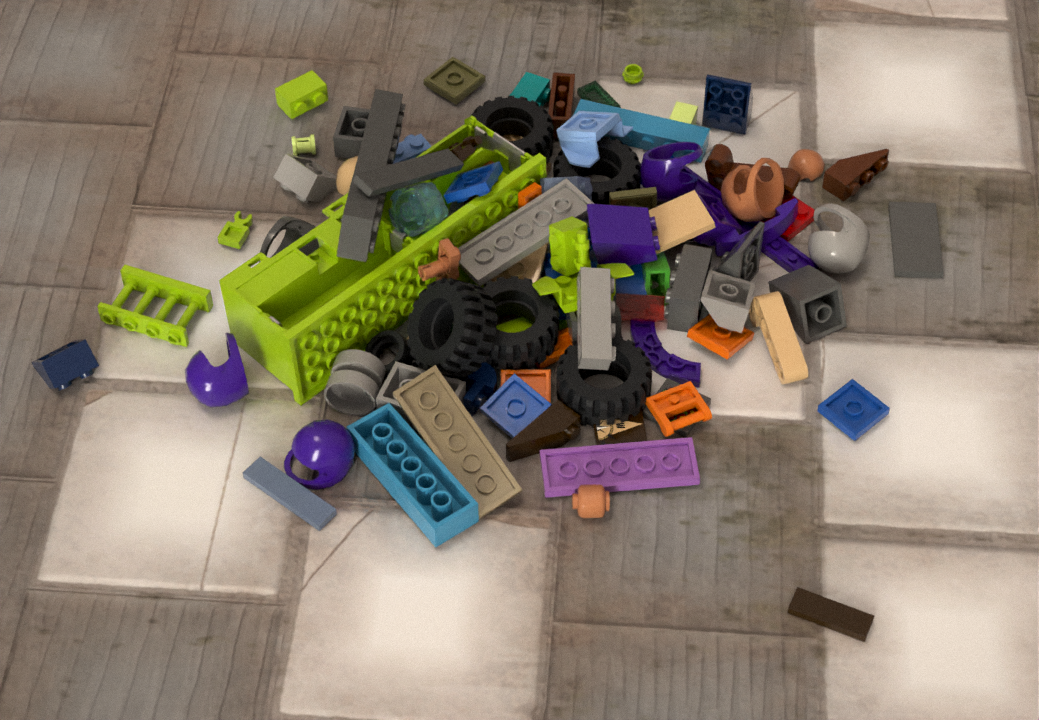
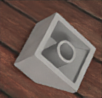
(305, 178)
(727, 300)

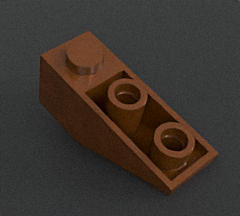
(851, 173)

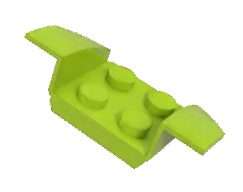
(565, 288)

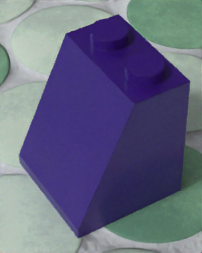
(622, 234)

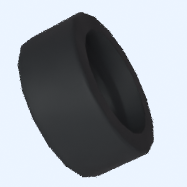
(383, 340)

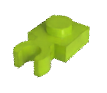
(235, 233)

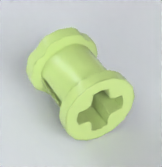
(303, 145)

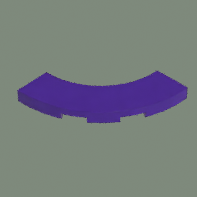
(663, 363)

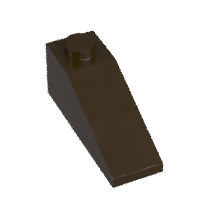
(547, 431)

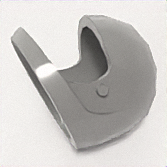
(840, 250)

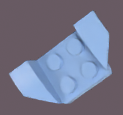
(582, 131)

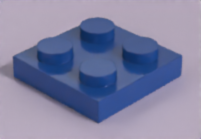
(473, 182)
(514, 406)
(853, 409)

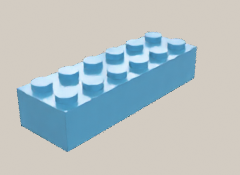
(413, 475)

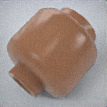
(591, 501)

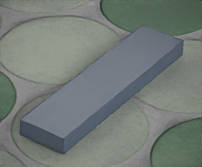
(289, 493)

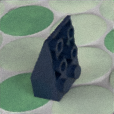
(727, 104)

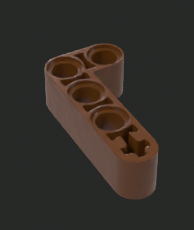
(721, 162)

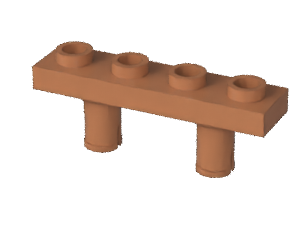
(446, 263)

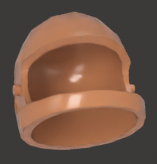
(748, 196)

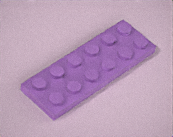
(620, 466)

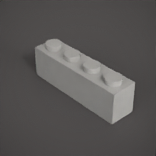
(594, 318)

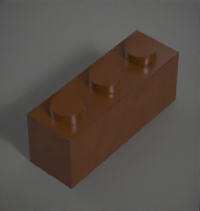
(561, 99)

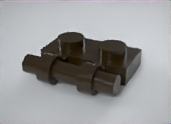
(465, 148)

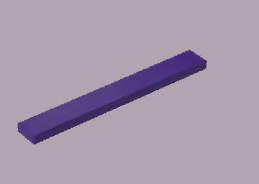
(778, 250)

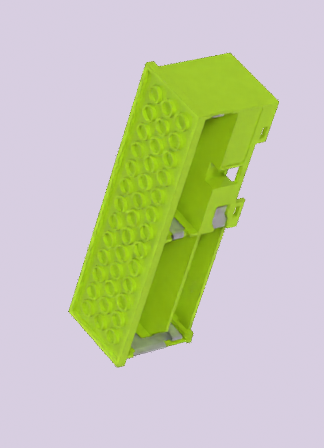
(305, 309)

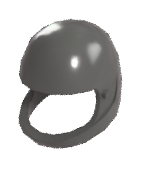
(295, 229)

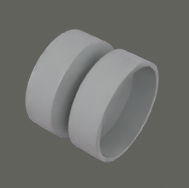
(354, 382)

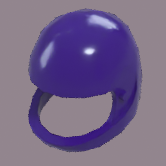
(664, 172)
(218, 384)
(324, 448)

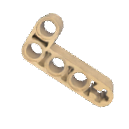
(772, 316)

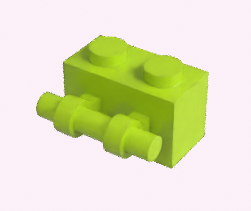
(569, 246)

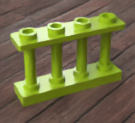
(156, 286)

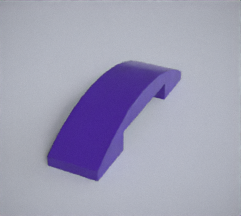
(784, 217)

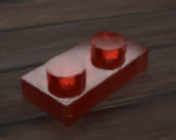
(640, 307)

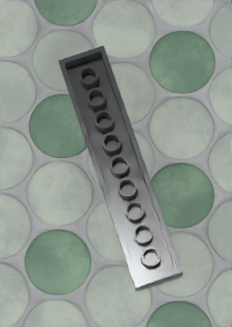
(378, 149)

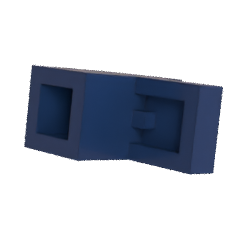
(479, 387)

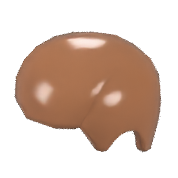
(807, 164)

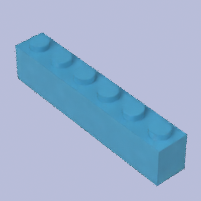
(652, 130)

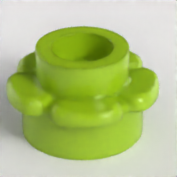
(633, 73)

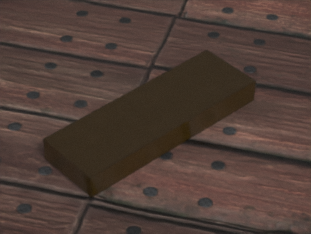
(831, 614)

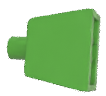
(658, 272)

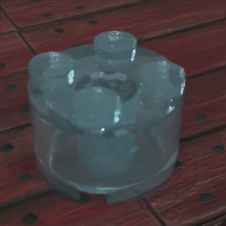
(417, 208)

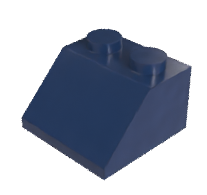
(66, 364)

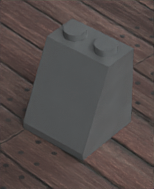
(811, 302)

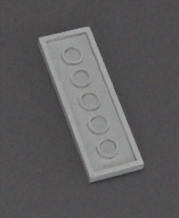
(520, 232)

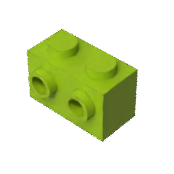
(301, 94)

